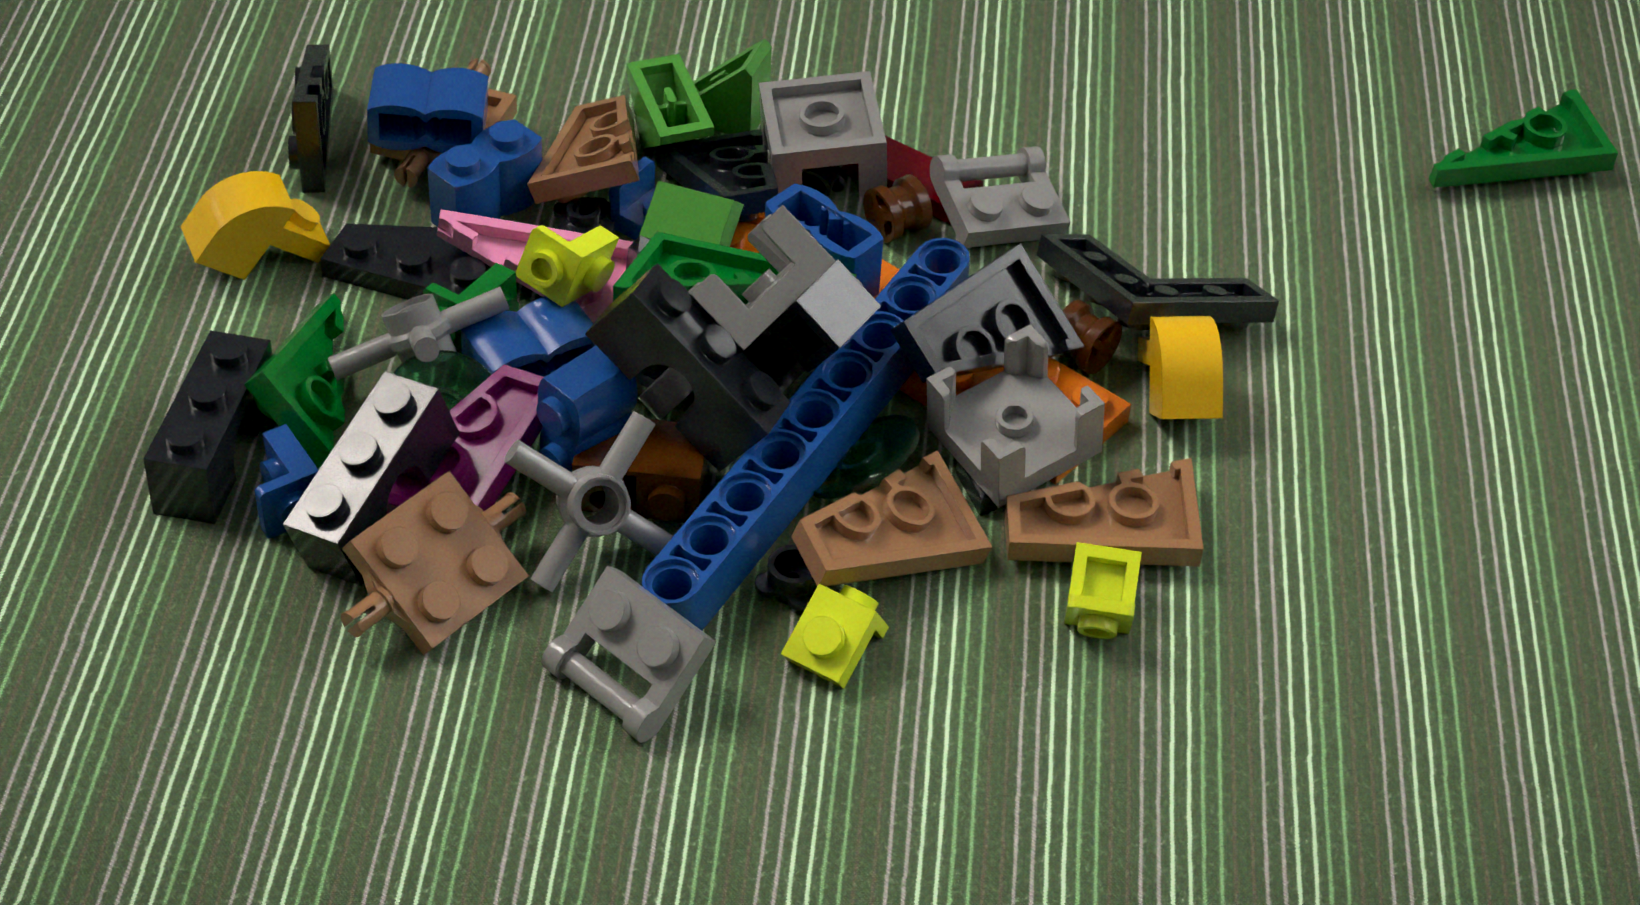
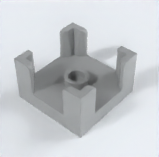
(823, 125)
(798, 263)
(1016, 424)

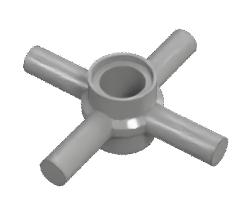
(418, 330)
(572, 486)

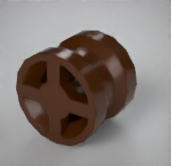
(898, 207)
(1097, 334)

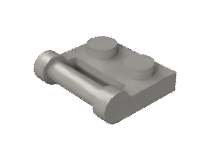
(1000, 211)
(644, 637)

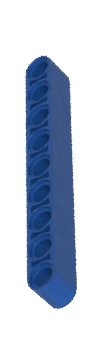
(818, 427)

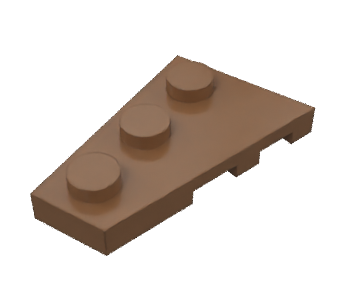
(589, 153)
(1134, 513)
(897, 529)

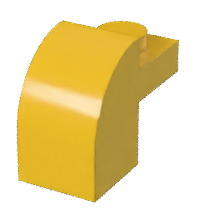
(247, 215)
(1184, 367)

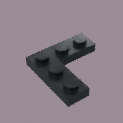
(1136, 297)

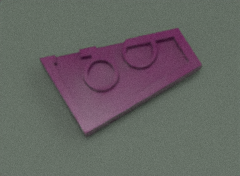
(488, 425)

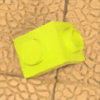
(567, 268)
(1102, 590)
(834, 633)

